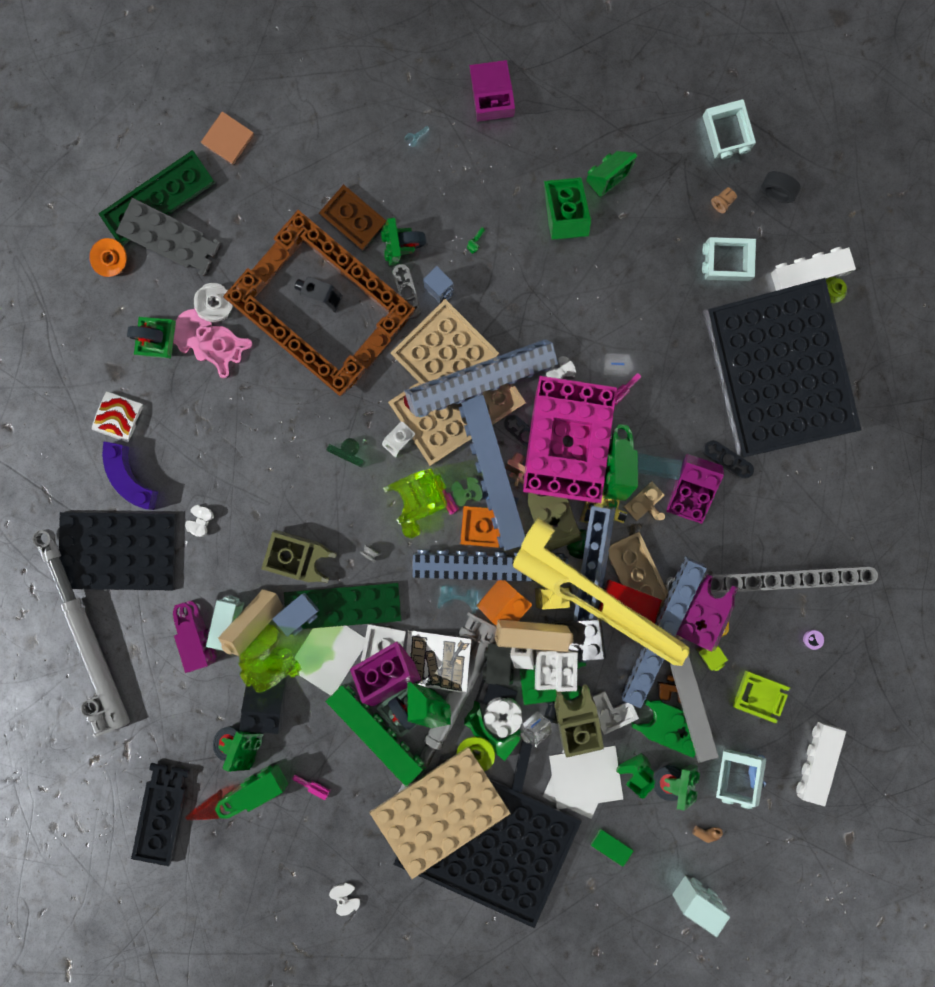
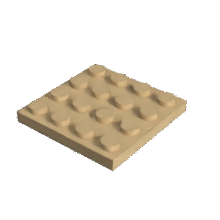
(442, 345)

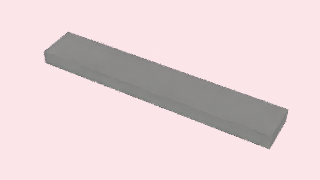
(694, 711)

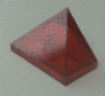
(206, 809)

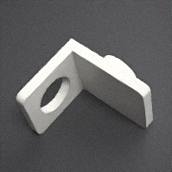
(398, 438)

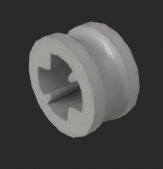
(369, 553)

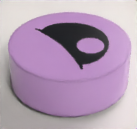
(813, 639)

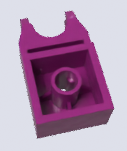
(712, 610)
(192, 638)

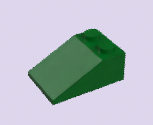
(611, 171)
(567, 208)

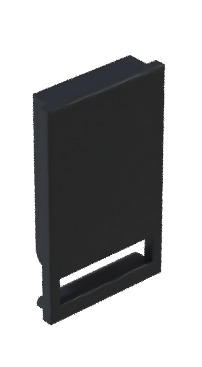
(495, 691)

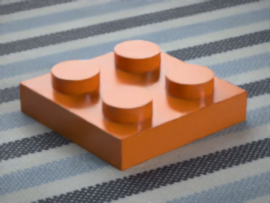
(478, 527)

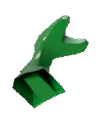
(502, 747)
(643, 776)

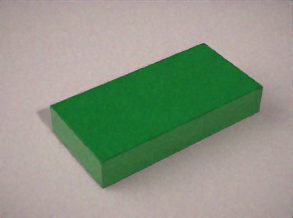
(611, 847)

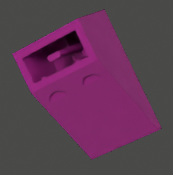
(492, 90)
(695, 488)

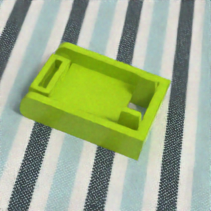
(763, 697)

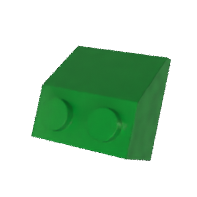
(427, 707)

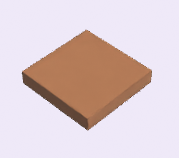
(227, 138)

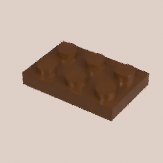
(353, 217)

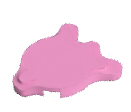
(185, 332)
(221, 346)

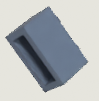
(439, 285)
(296, 614)

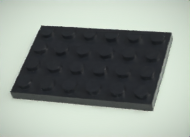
(118, 550)

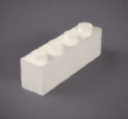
(820, 266)
(821, 763)

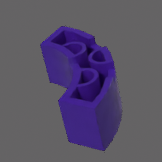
(122, 479)

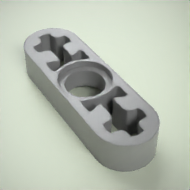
(407, 277)

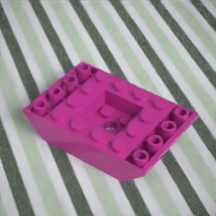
(573, 411)

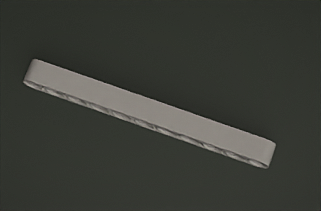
(799, 581)

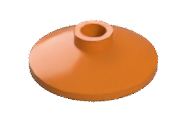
(100, 256)

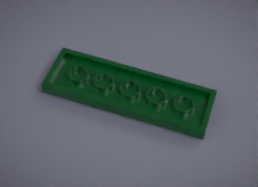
(163, 191)
(352, 605)

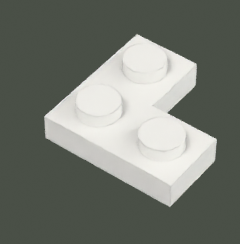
(610, 717)

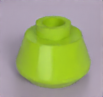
(837, 289)

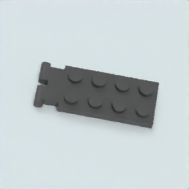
(167, 236)

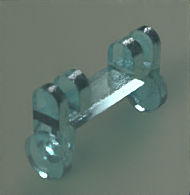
(446, 597)

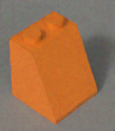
(503, 603)

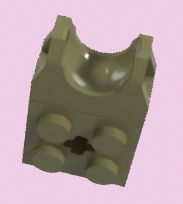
(555, 511)
(302, 559)
(578, 724)

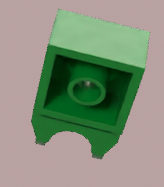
(621, 466)
(533, 696)
(665, 726)
(254, 791)

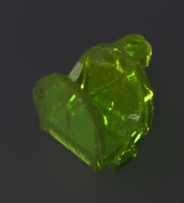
(421, 497)
(266, 664)

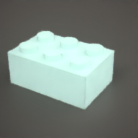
(701, 905)

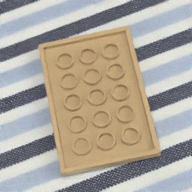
(444, 429)
(439, 812)

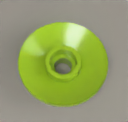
(487, 753)

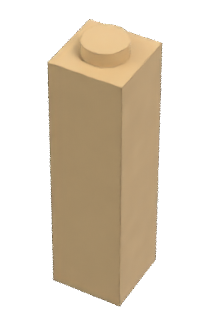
(250, 622)
(533, 635)

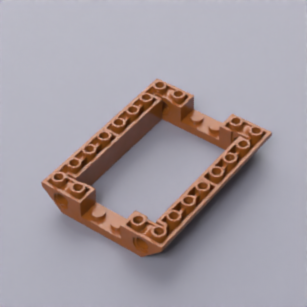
(287, 241)

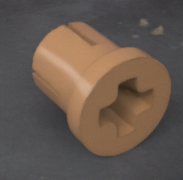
(724, 200)

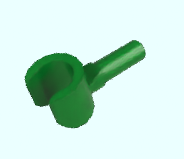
(472, 245)

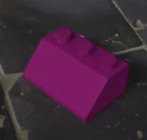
(384, 674)

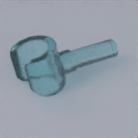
(417, 135)

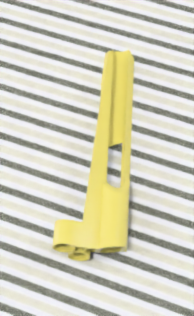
(552, 572)

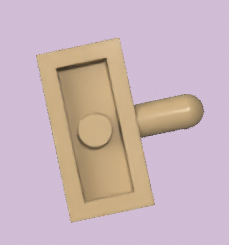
(644, 502)

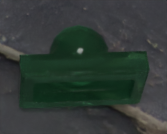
(348, 450)

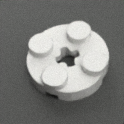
(205, 310)
(503, 727)

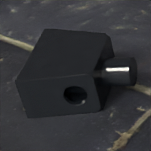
(319, 293)

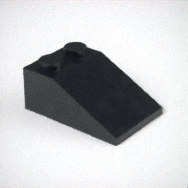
(264, 709)

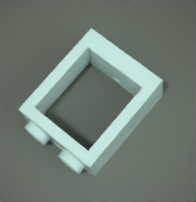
(733, 108)
(749, 249)
(224, 614)
(743, 758)

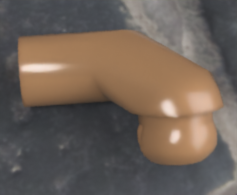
(708, 835)

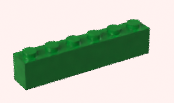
(375, 734)

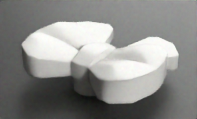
(566, 369)
(203, 516)
(340, 894)

